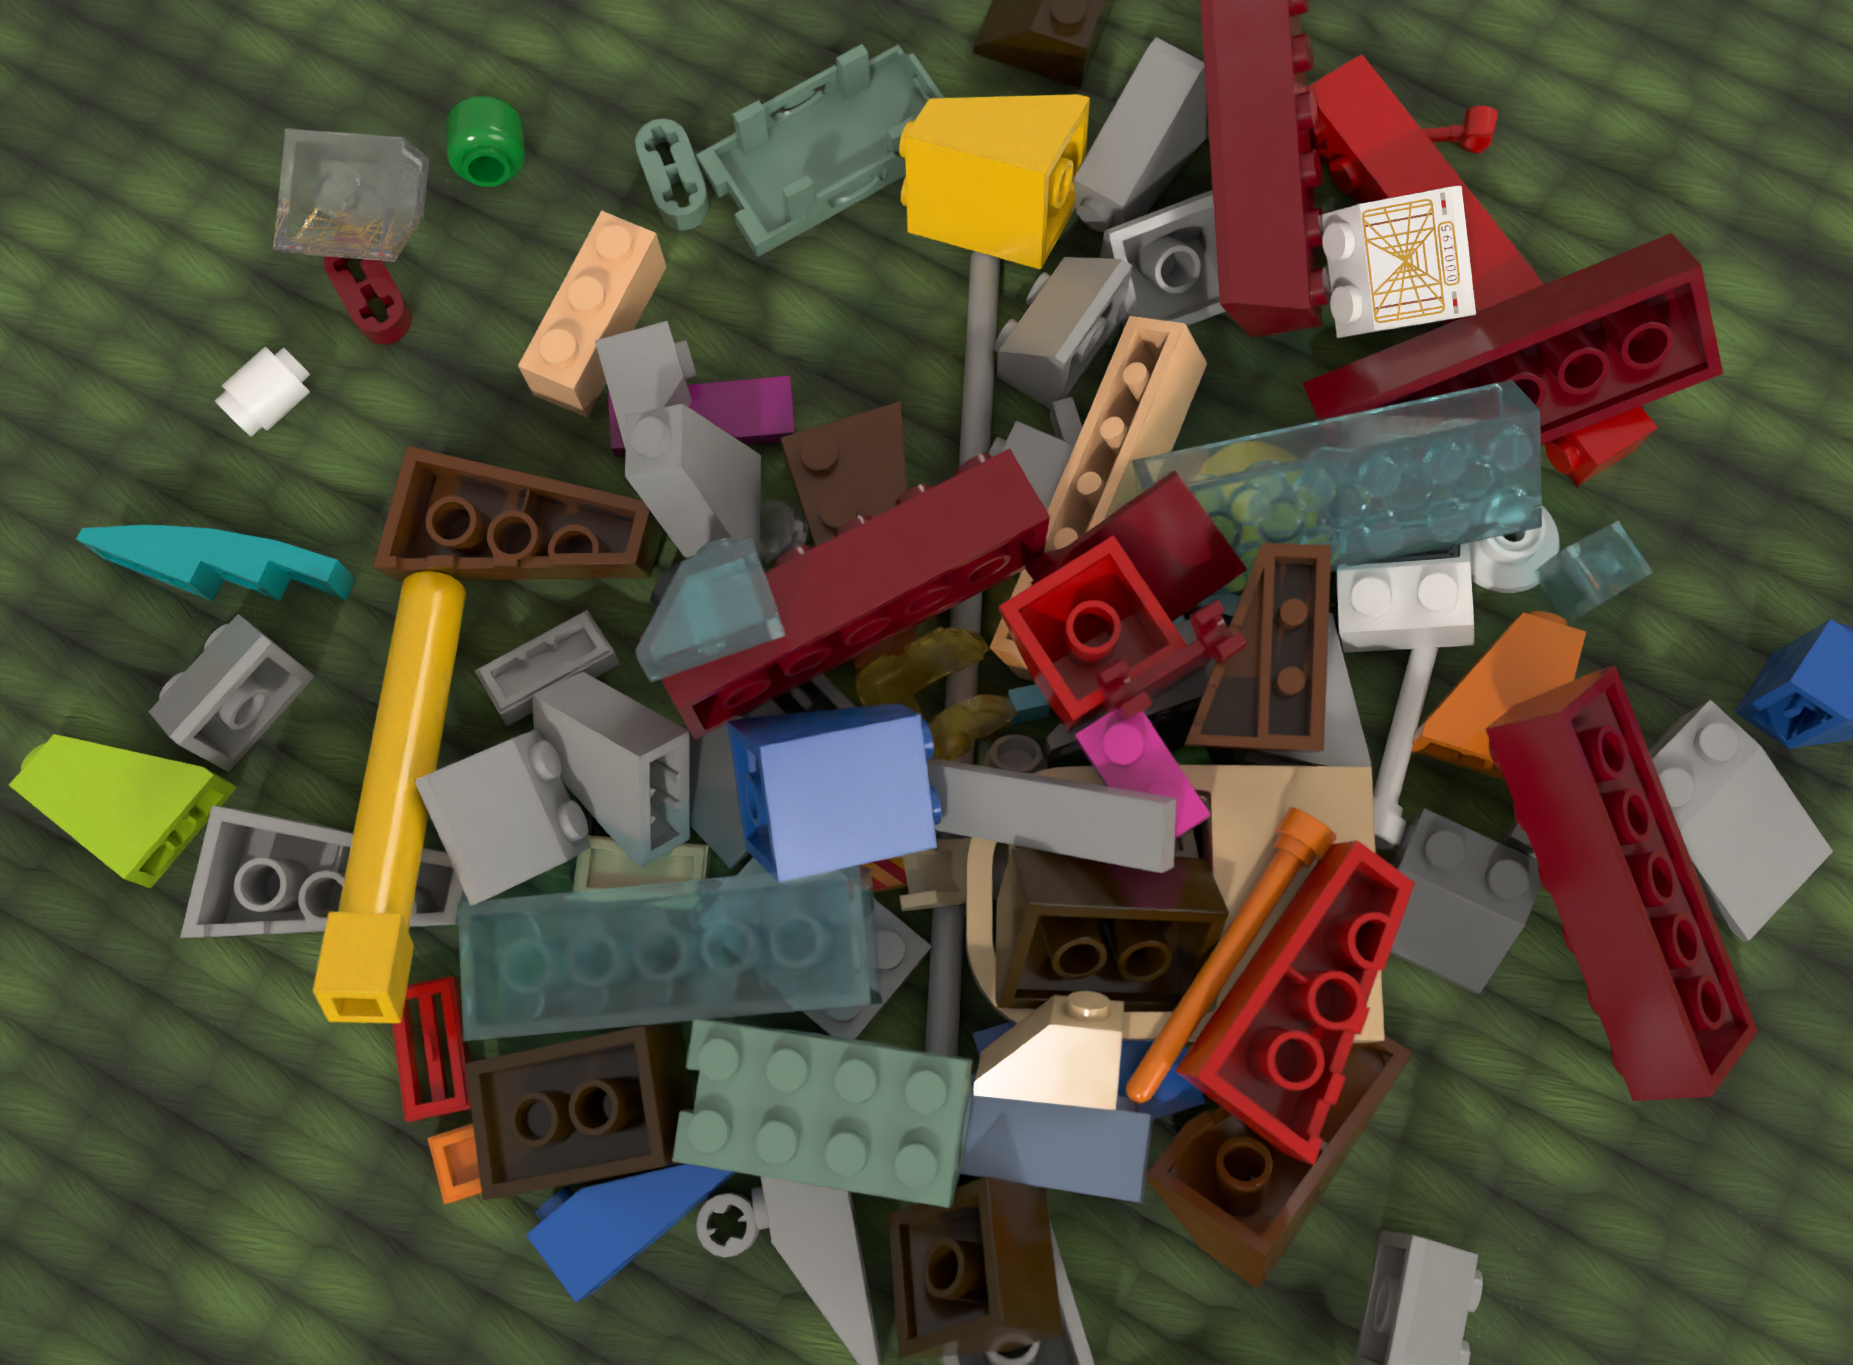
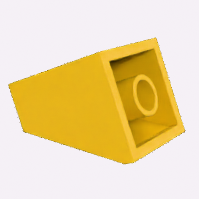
(995, 172)

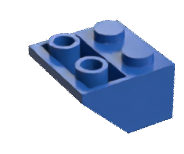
(1806, 689)

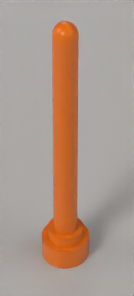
(1298, 844)

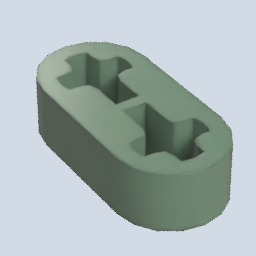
(683, 171)

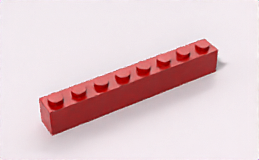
(1384, 154)

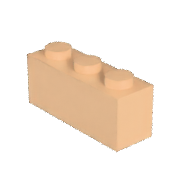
(596, 301)

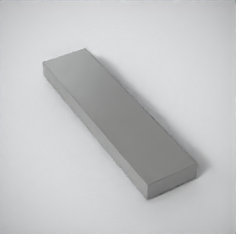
(1056, 814)

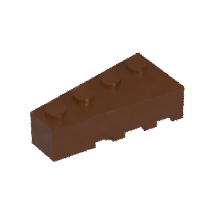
(850, 472)
(510, 525)

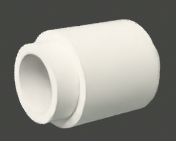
(264, 390)

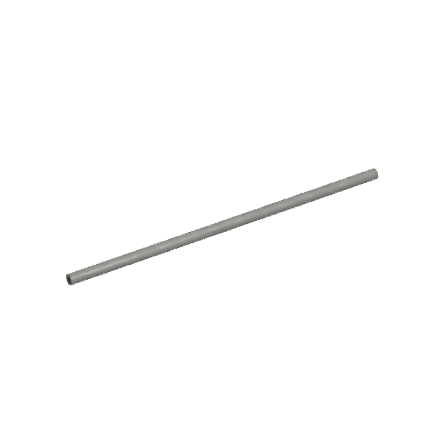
(975, 439)

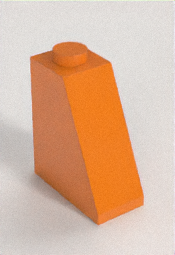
(1523, 662)

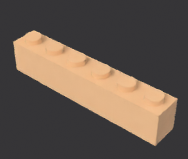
(1130, 419)

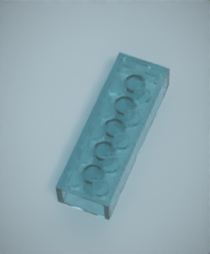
(1372, 479)
(668, 953)

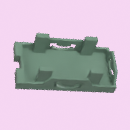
(822, 153)
(826, 1111)

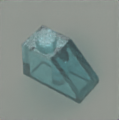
(710, 610)

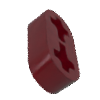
(357, 297)

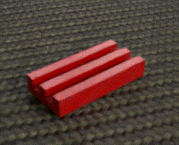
(458, 1051)

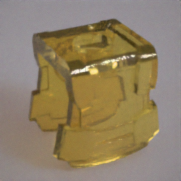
(926, 660)

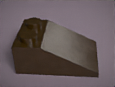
(578, 1109)

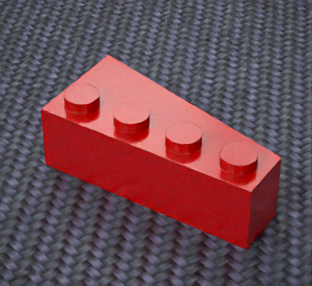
(1295, 1009)

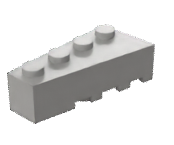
(287, 875)

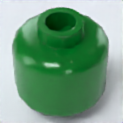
(485, 141)

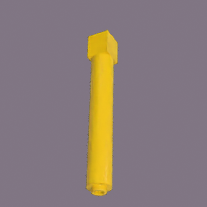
(368, 940)

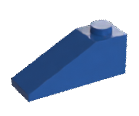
(609, 1224)

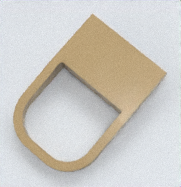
(1238, 847)

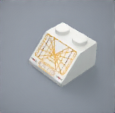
(1399, 262)

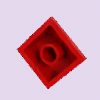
(1085, 622)

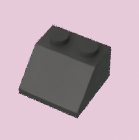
(1464, 902)

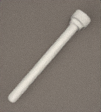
(1388, 823)

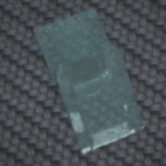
(1592, 571)

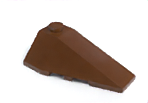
(1246, 1195)

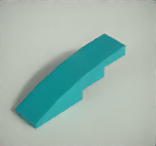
(205, 557)

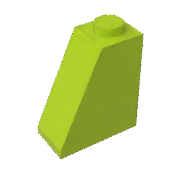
(121, 803)

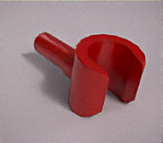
(1473, 135)

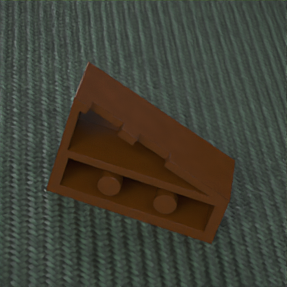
(1276, 686)

